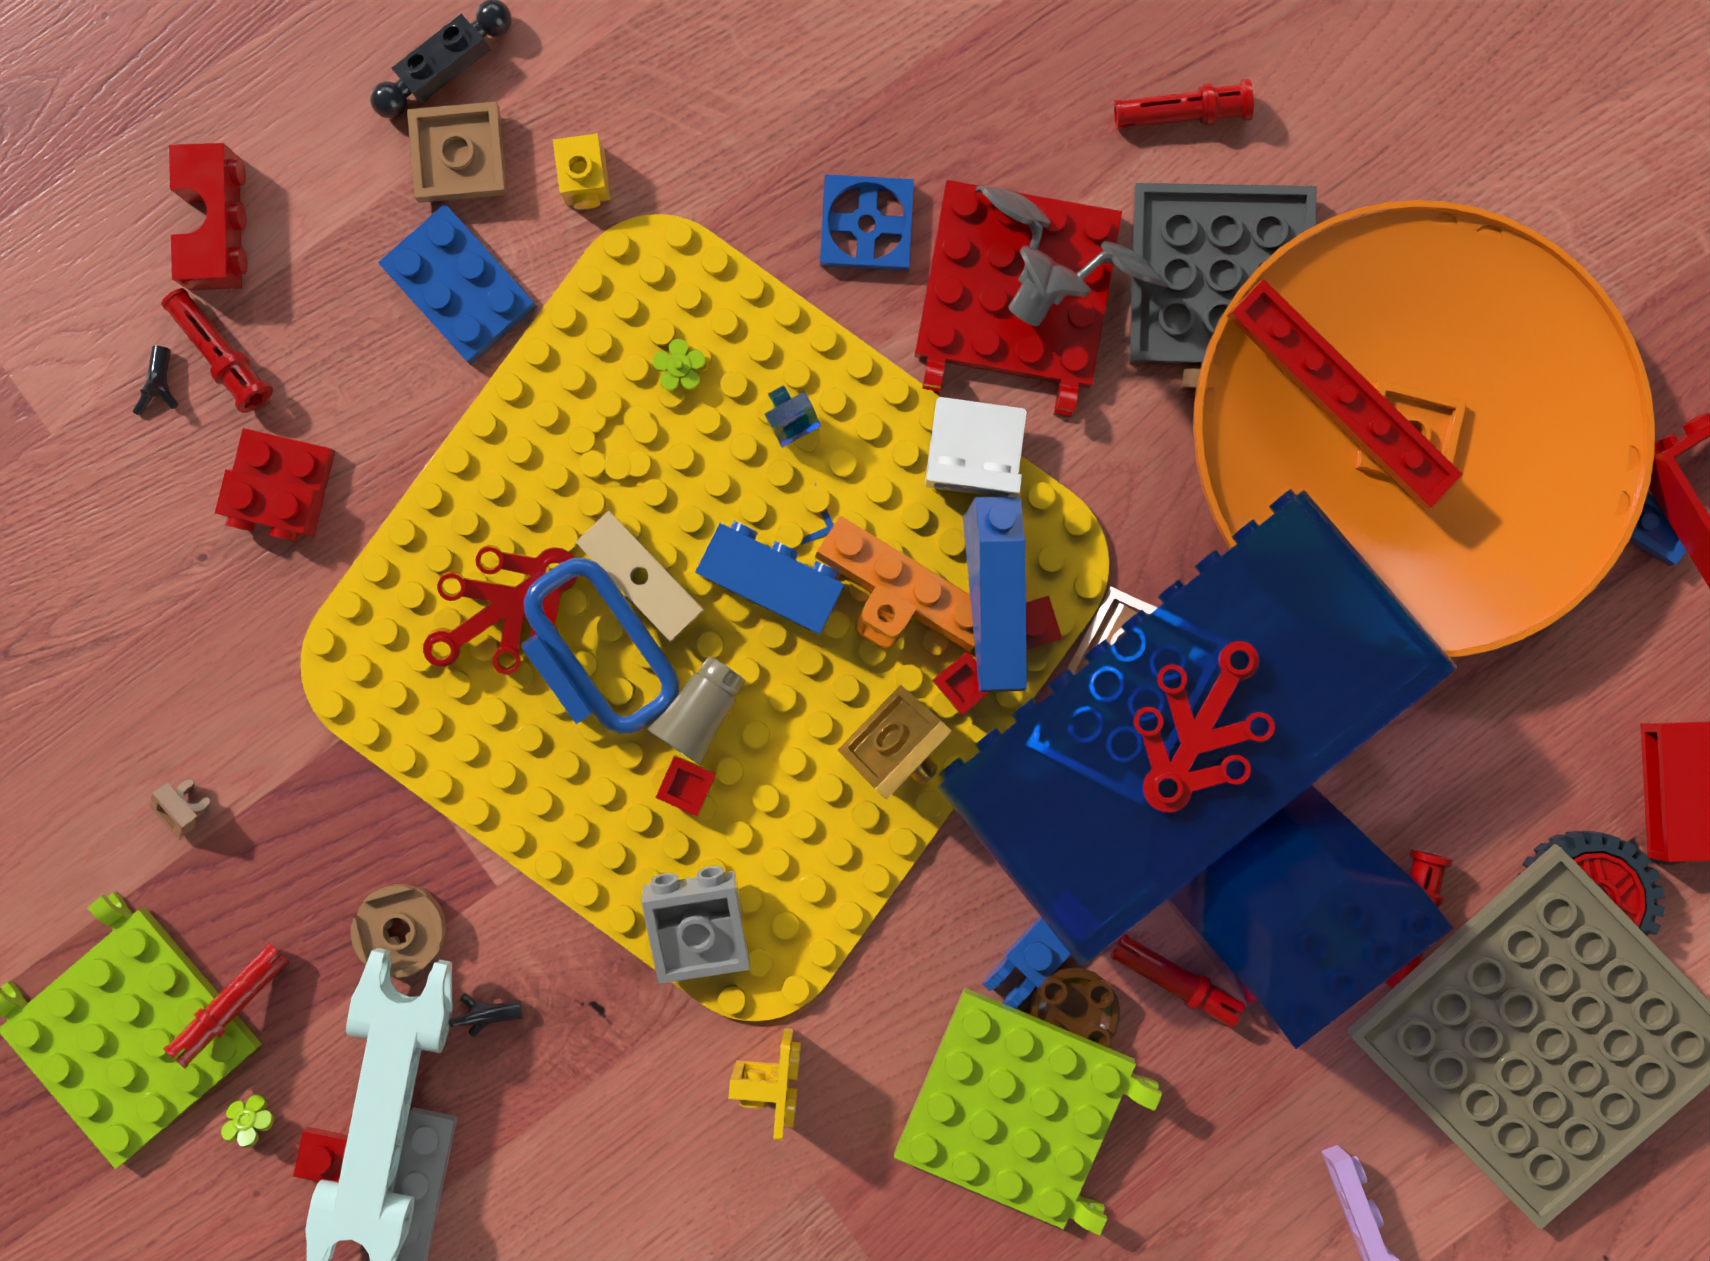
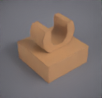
(175, 810)

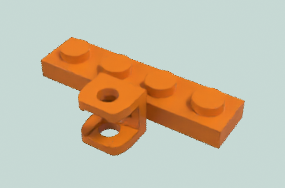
(898, 588)

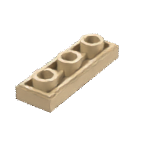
(621, 556)

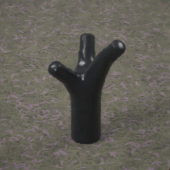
(156, 380)
(486, 1014)

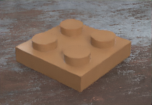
(457, 152)

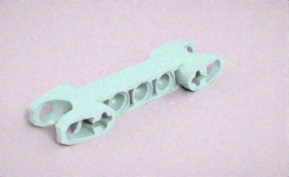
(396, 1031)

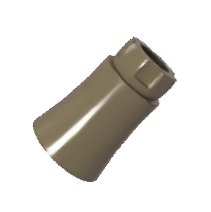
(699, 710)

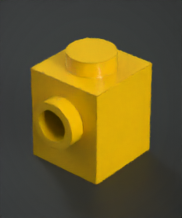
(582, 171)

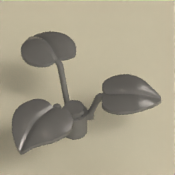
(1043, 278)

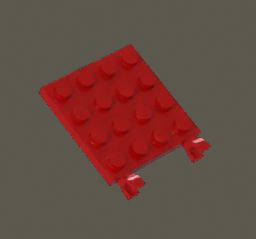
(977, 277)

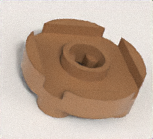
(412, 906)

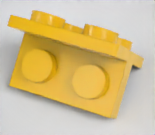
(769, 1082)

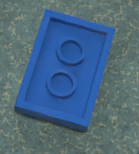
(457, 284)

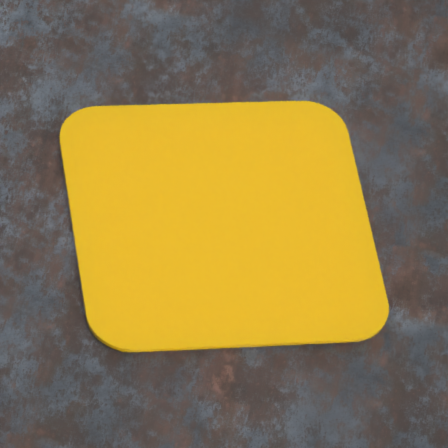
(579, 802)

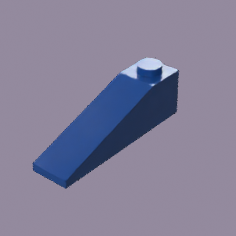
(997, 591)

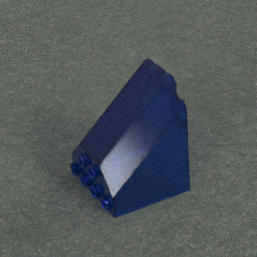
(1307, 917)

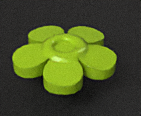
(679, 366)
(246, 1121)

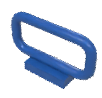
(564, 671)

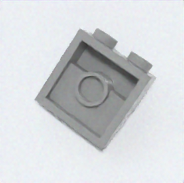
(695, 925)

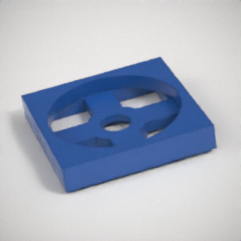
(833, 256)

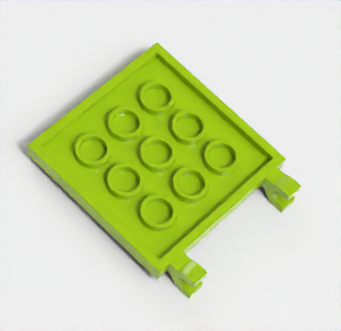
(104, 1029)
(1019, 1110)

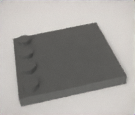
(1205, 248)

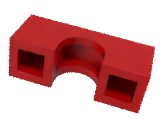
(213, 253)

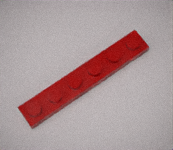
(1344, 394)

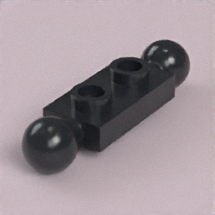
(441, 58)

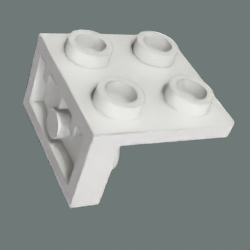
(976, 448)

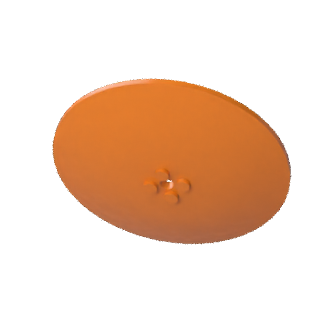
(1497, 361)

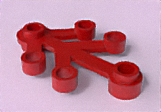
(506, 602)
(1197, 734)

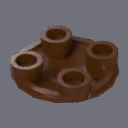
(1078, 1003)

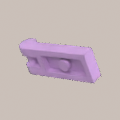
(1361, 1214)

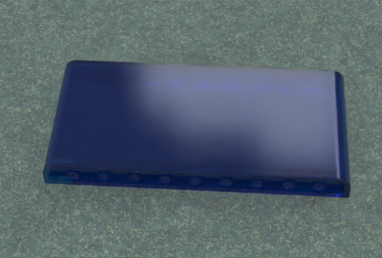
(1065, 783)

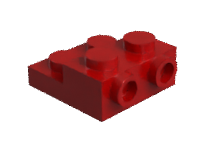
(275, 485)

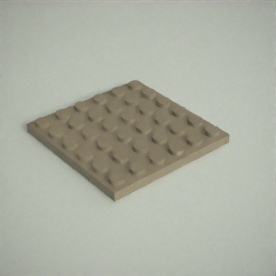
(1544, 1036)

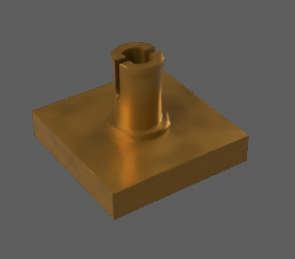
(896, 743)

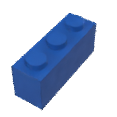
(771, 576)

